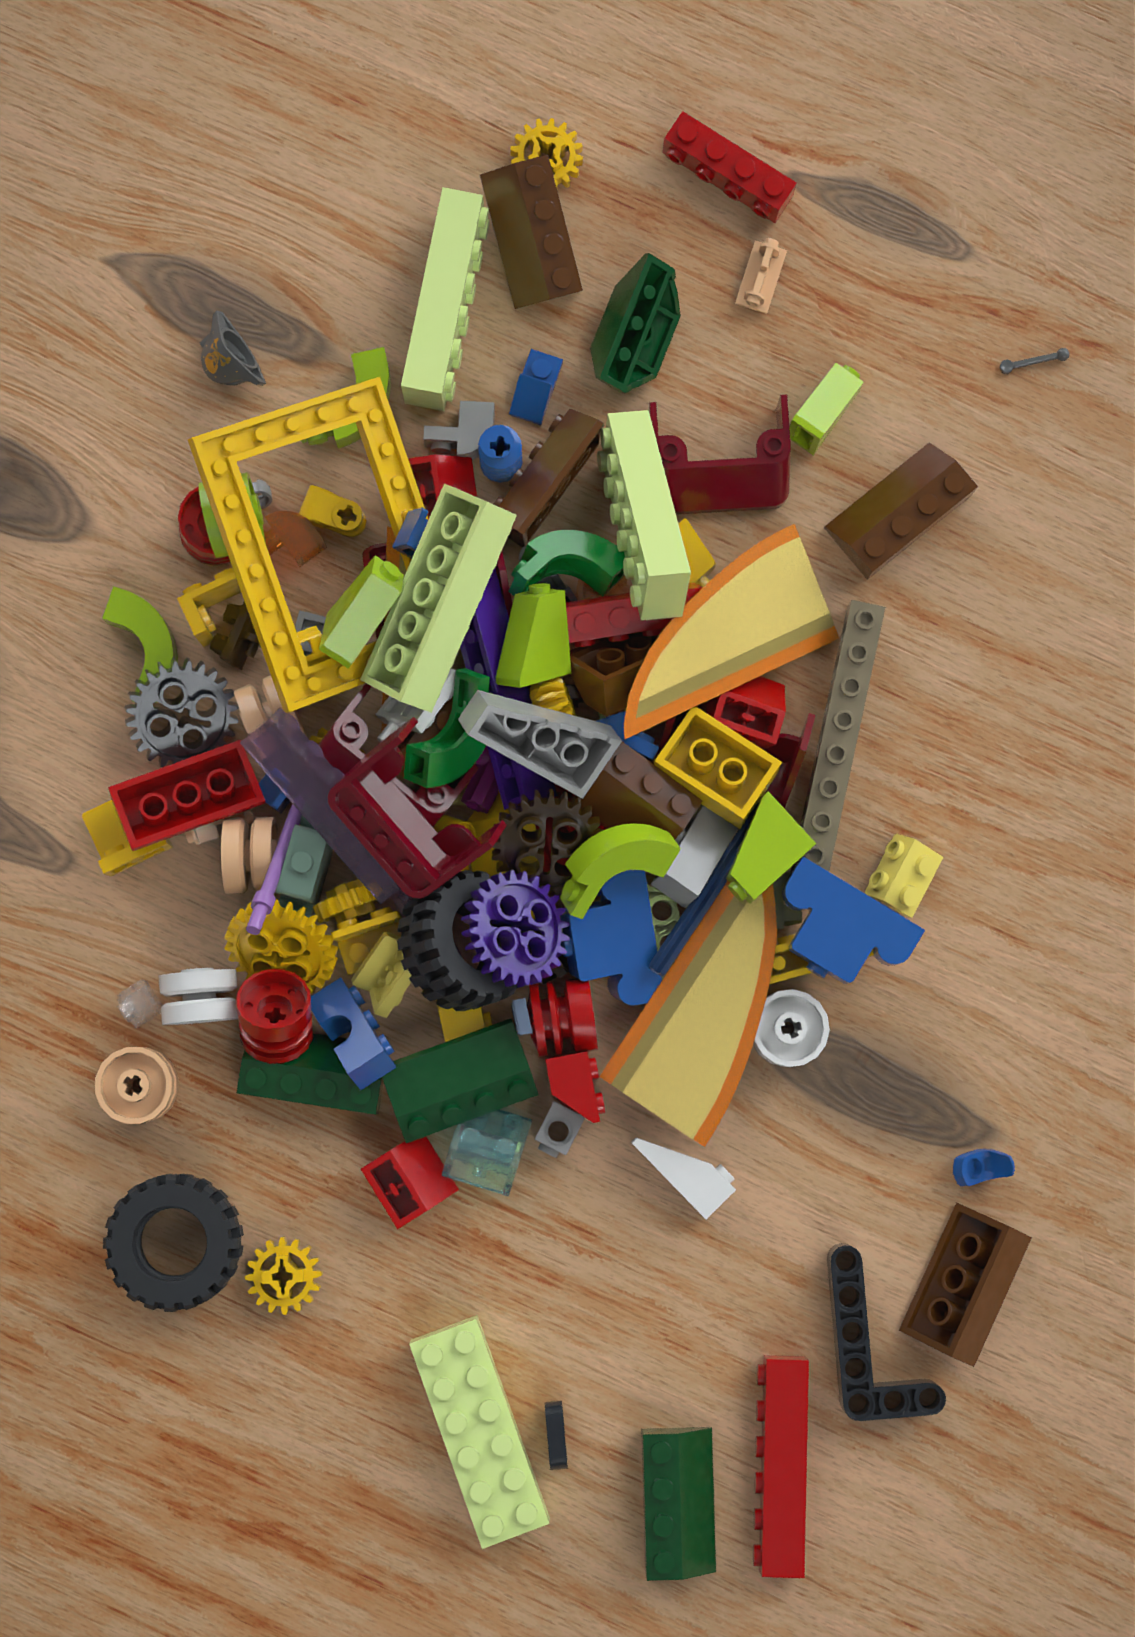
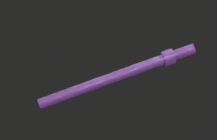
(264, 898)

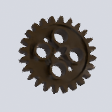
(518, 843)

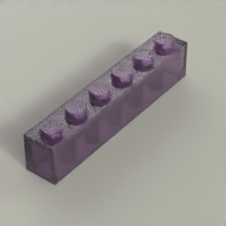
(306, 779)

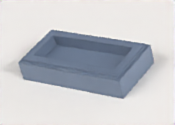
(521, 1017)

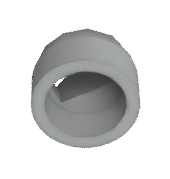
(263, 488)

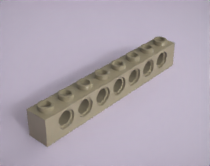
(840, 729)

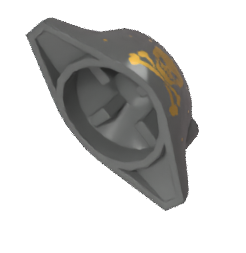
(227, 356)

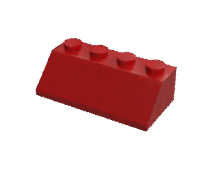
(186, 795)

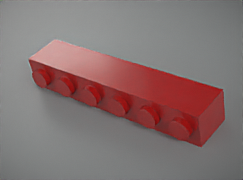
(782, 1466)

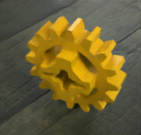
(541, 140)
(346, 902)
(268, 1276)

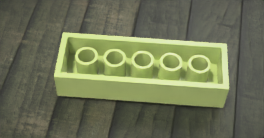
(444, 299)
(644, 515)
(438, 598)
(479, 1432)

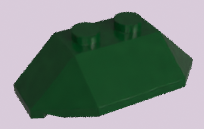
(637, 326)

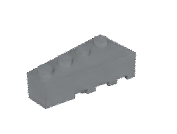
(547, 741)

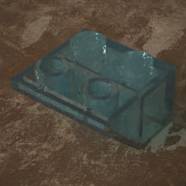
(488, 1151)

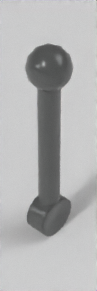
(1007, 365)

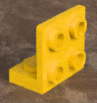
(198, 598)
(112, 843)
(358, 938)

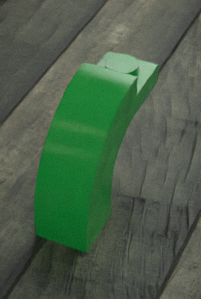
(572, 554)
(452, 750)

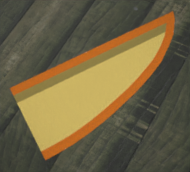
(733, 630)
(702, 1018)

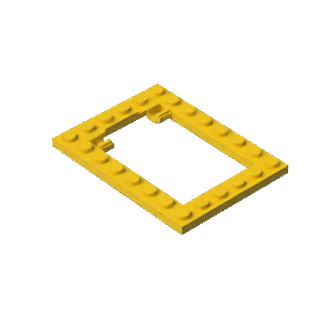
(297, 676)

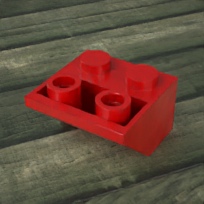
(435, 470)
(752, 710)
(572, 1083)
(409, 1180)

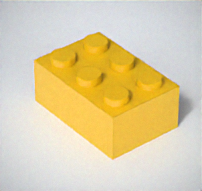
(718, 766)

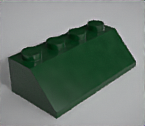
(310, 1079)
(459, 1080)
(678, 1503)

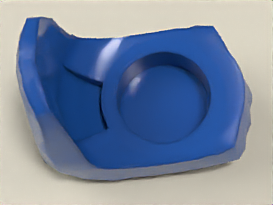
(982, 1166)

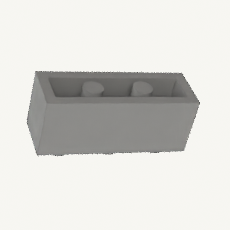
(701, 849)

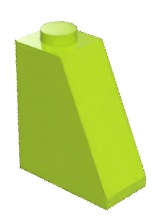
(825, 407)
(360, 611)
(535, 638)
(767, 850)

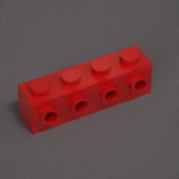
(728, 167)
(612, 618)

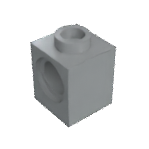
(570, 1118)

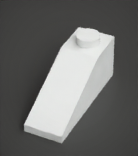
(695, 1179)

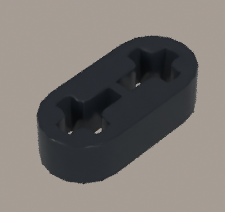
(556, 1435)

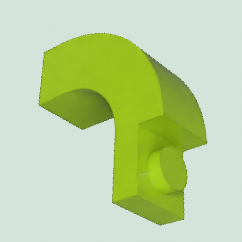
(367, 366)
(139, 617)
(611, 853)

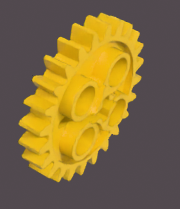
(285, 942)

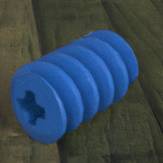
(495, 441)

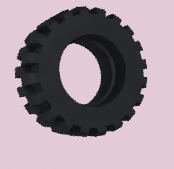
(432, 954)
(125, 1242)

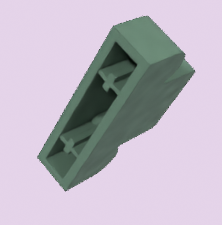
(304, 868)

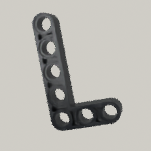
(860, 1348)

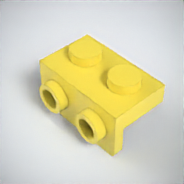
(903, 874)
(383, 975)

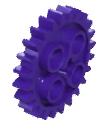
(513, 960)

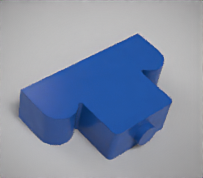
(844, 925)
(616, 939)

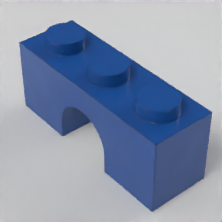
(363, 1053)

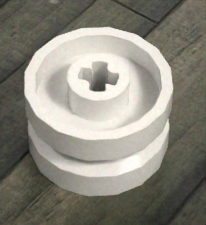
(198, 992)
(809, 1033)

